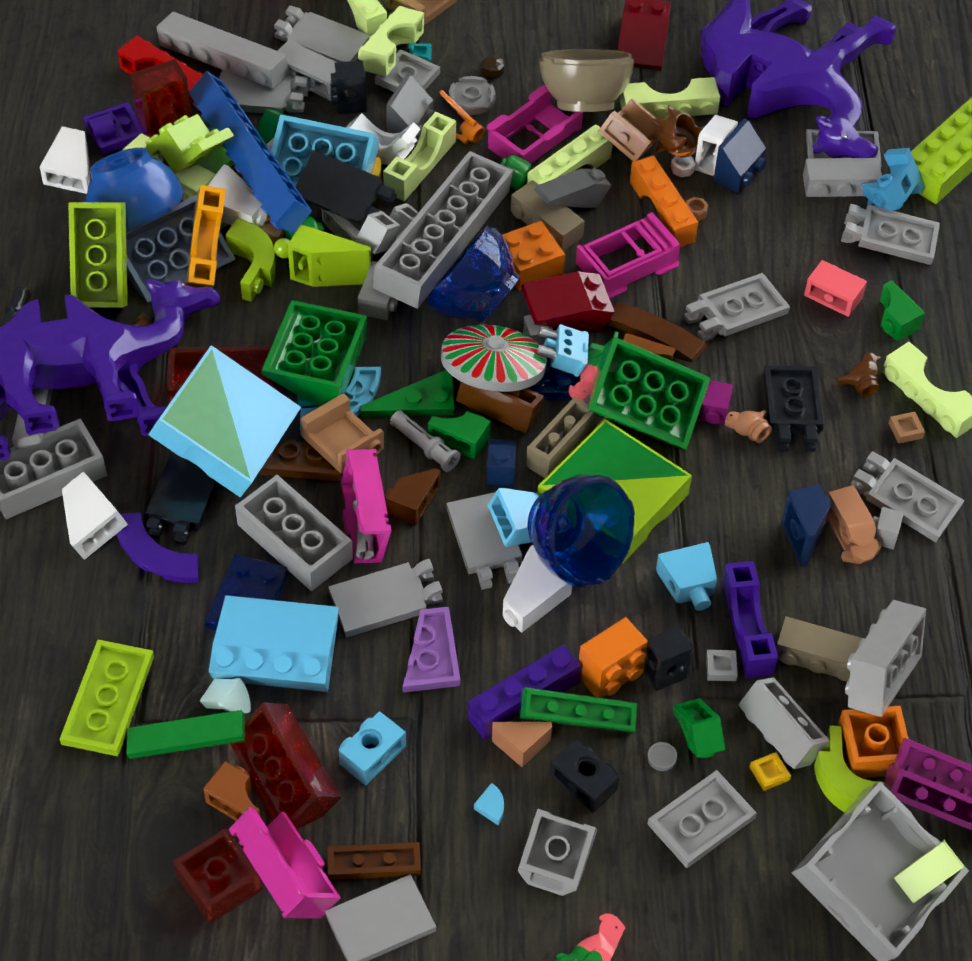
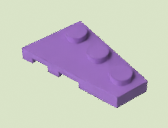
(433, 653)

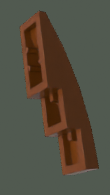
(656, 329)

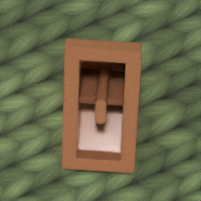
(521, 739)

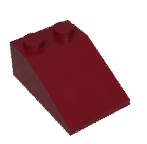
(645, 31)
(569, 300)

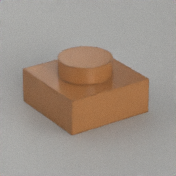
(906, 427)

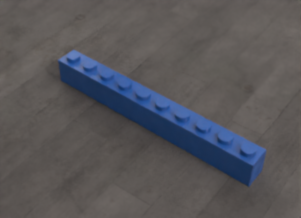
(251, 154)

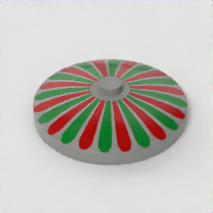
(493, 358)

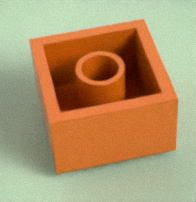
(535, 253)
(612, 658)
(871, 740)

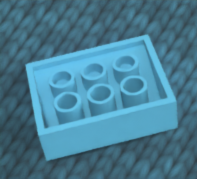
(298, 138)
(275, 643)

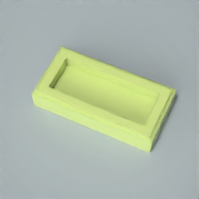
(928, 871)

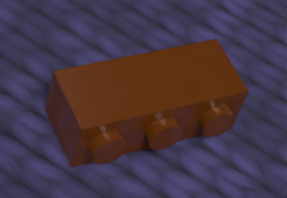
(514, 408)

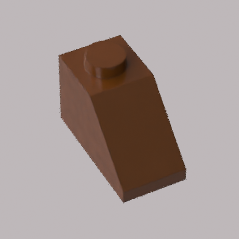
(412, 495)

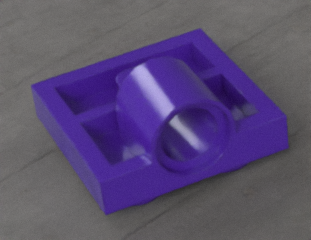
(113, 127)

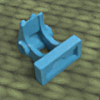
(894, 188)

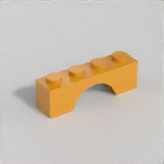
(205, 236)

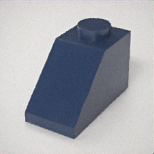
(501, 463)

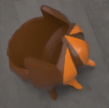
(676, 133)

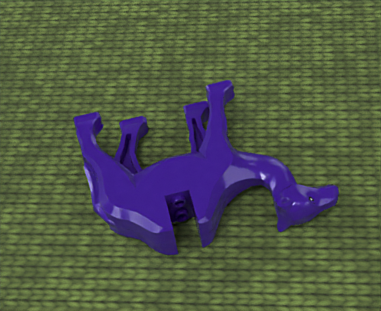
(788, 74)
(91, 351)

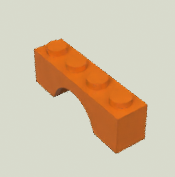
(651, 181)

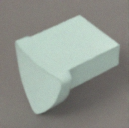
(227, 695)

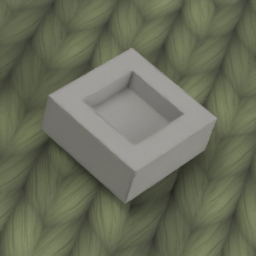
(721, 665)

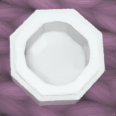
(683, 166)

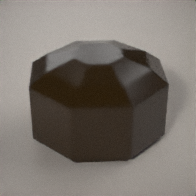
(492, 67)

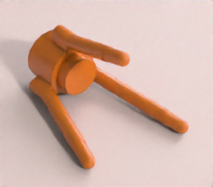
(470, 128)

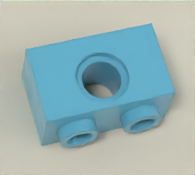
(366, 762)

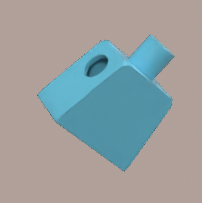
(510, 513)
(689, 574)

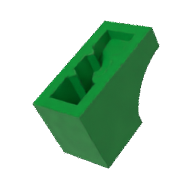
(901, 313)
(464, 433)
(700, 727)

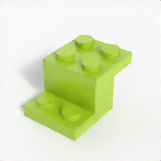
(186, 142)

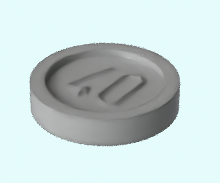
(662, 756)

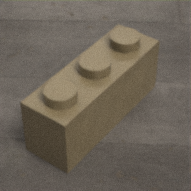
(559, 220)
(560, 437)
(816, 648)

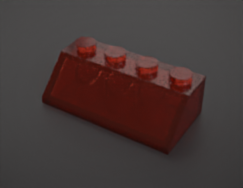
(285, 766)

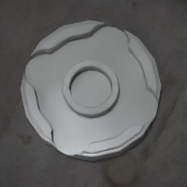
(473, 94)

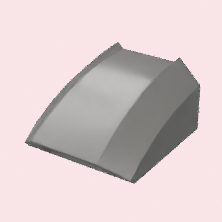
(556, 853)

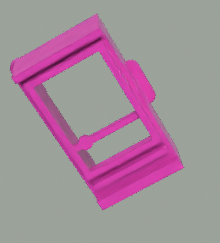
(538, 109)
(660, 261)
(371, 508)
(286, 865)

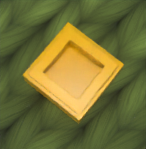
(770, 771)

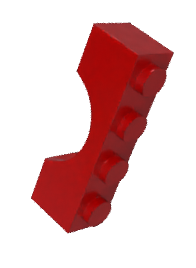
(141, 54)

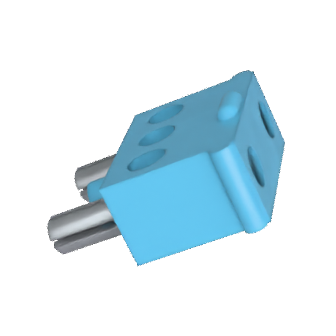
(566, 348)

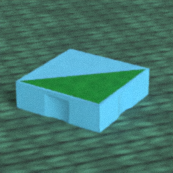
(225, 421)

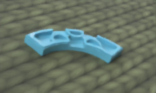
(360, 390)

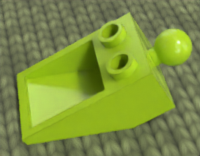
(324, 258)

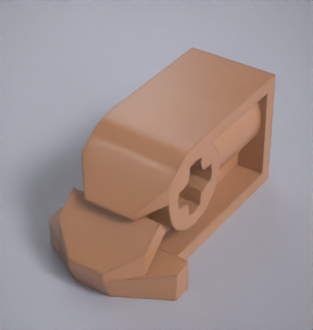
(853, 526)

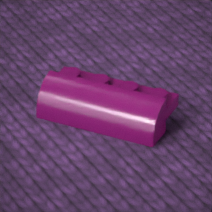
(932, 782)

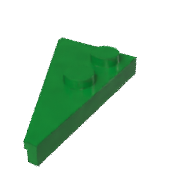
(424, 398)

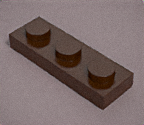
(374, 860)

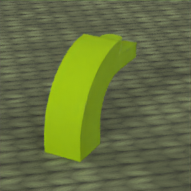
(256, 246)
(834, 776)

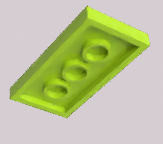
(107, 698)

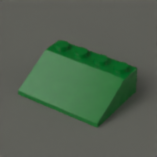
(316, 351)
(647, 392)

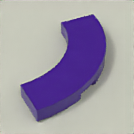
(154, 557)

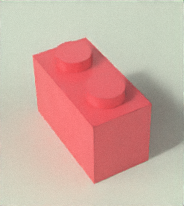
(835, 288)

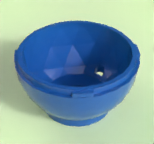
(139, 181)

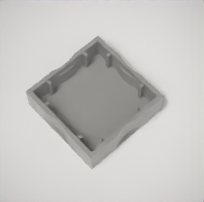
(856, 867)

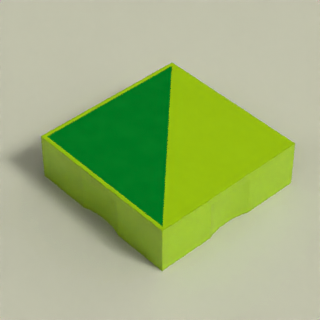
(644, 475)

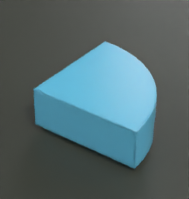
(491, 804)

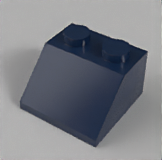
(739, 158)
(805, 520)

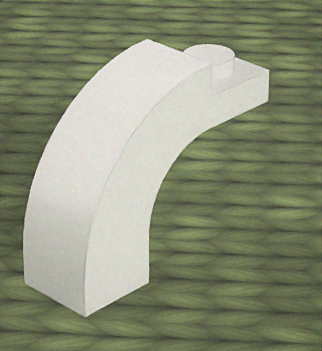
(390, 144)

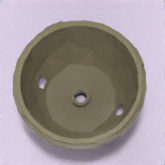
(586, 77)

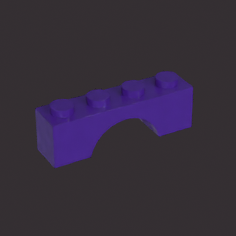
(743, 600)
(500, 703)

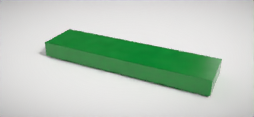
(578, 710)
(186, 734)

